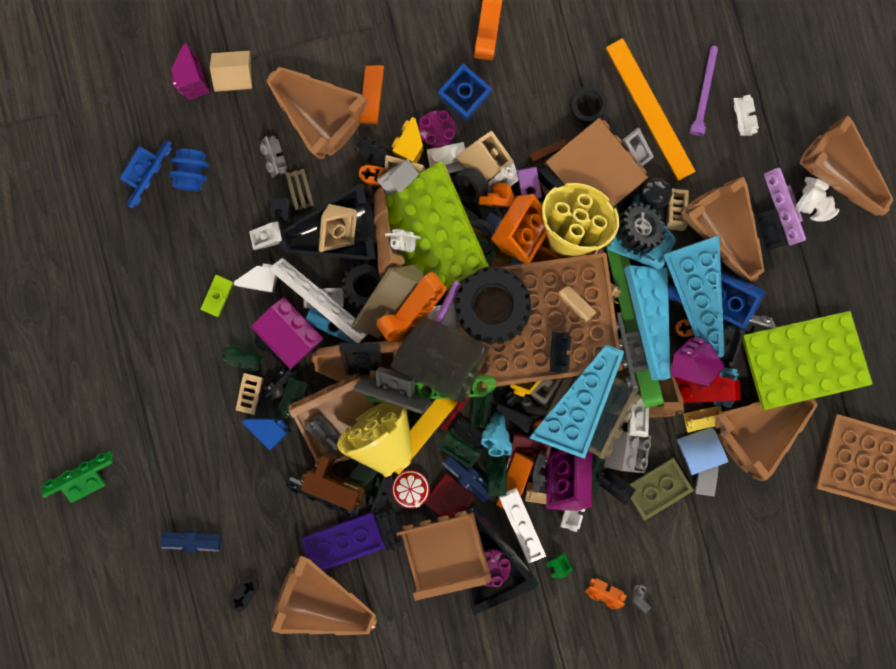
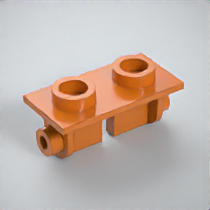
(598, 592)

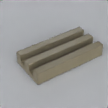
(295, 174)

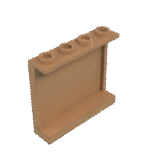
(599, 162)
(339, 408)
(445, 555)

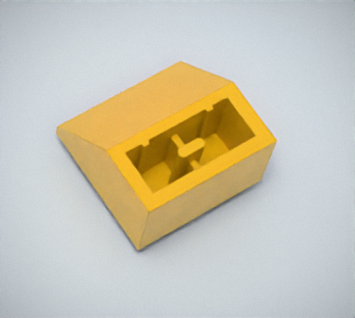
(409, 144)

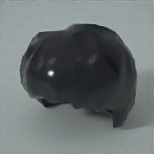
(655, 193)

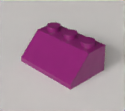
(188, 74)
(287, 332)
(697, 362)
(569, 481)

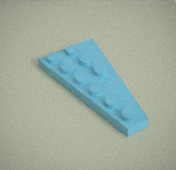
(650, 302)

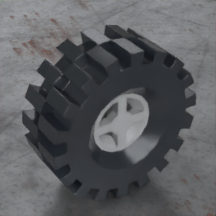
(640, 229)

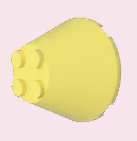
(578, 220)
(379, 439)

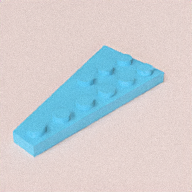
(698, 283)
(577, 413)

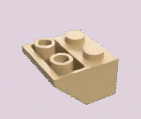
(485, 156)

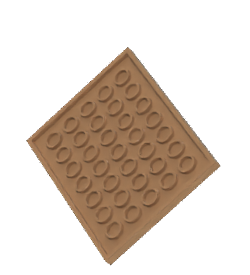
(528, 354)

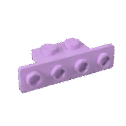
(785, 206)

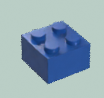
(464, 92)

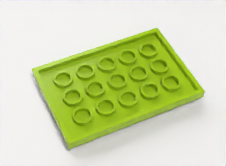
(436, 215)
(806, 360)

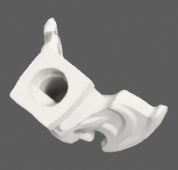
(815, 197)

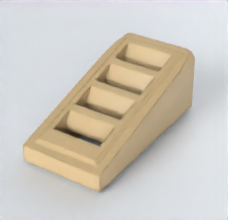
(677, 222)
(242, 392)

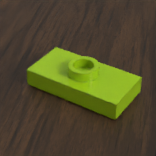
(217, 296)

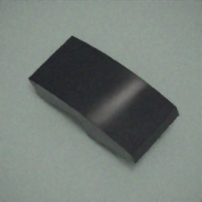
(538, 470)

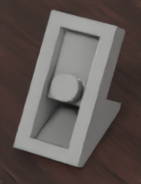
(638, 147)
(398, 177)

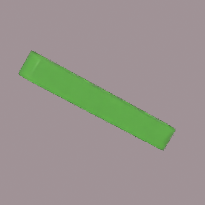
(476, 391)

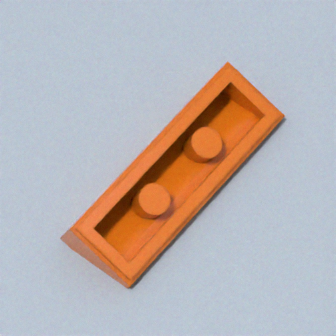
(372, 92)
(518, 474)

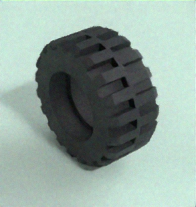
(486, 279)

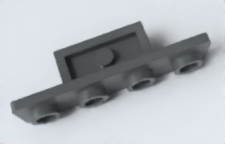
(634, 354)
(393, 389)

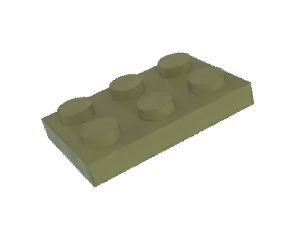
(659, 489)

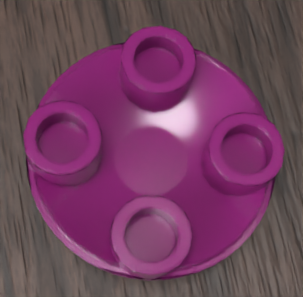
(437, 128)
(498, 566)

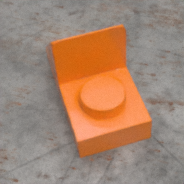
(501, 197)

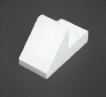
(266, 236)

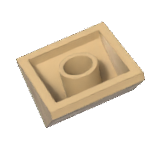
(231, 71)
(337, 227)

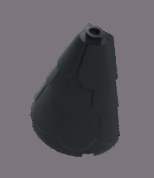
(304, 235)
(520, 577)

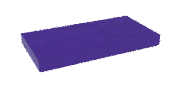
(343, 542)

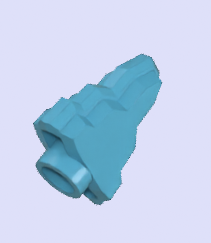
(496, 436)

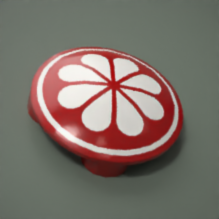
(410, 489)

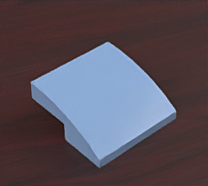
(702, 450)

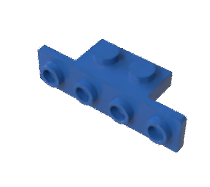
(140, 170)

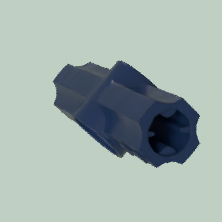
(467, 477)
(191, 541)

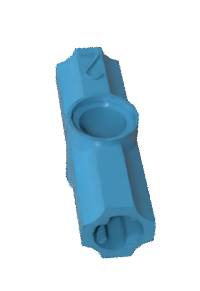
(319, 321)

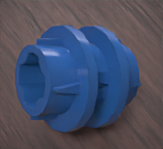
(188, 170)

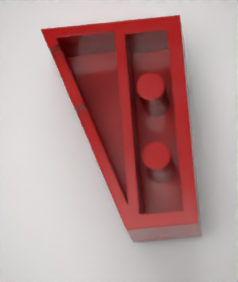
(720, 389)

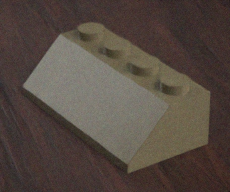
(388, 297)

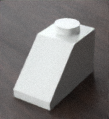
(258, 279)

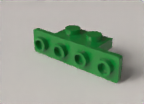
(81, 480)

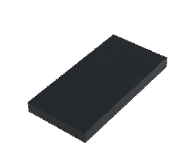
(361, 357)

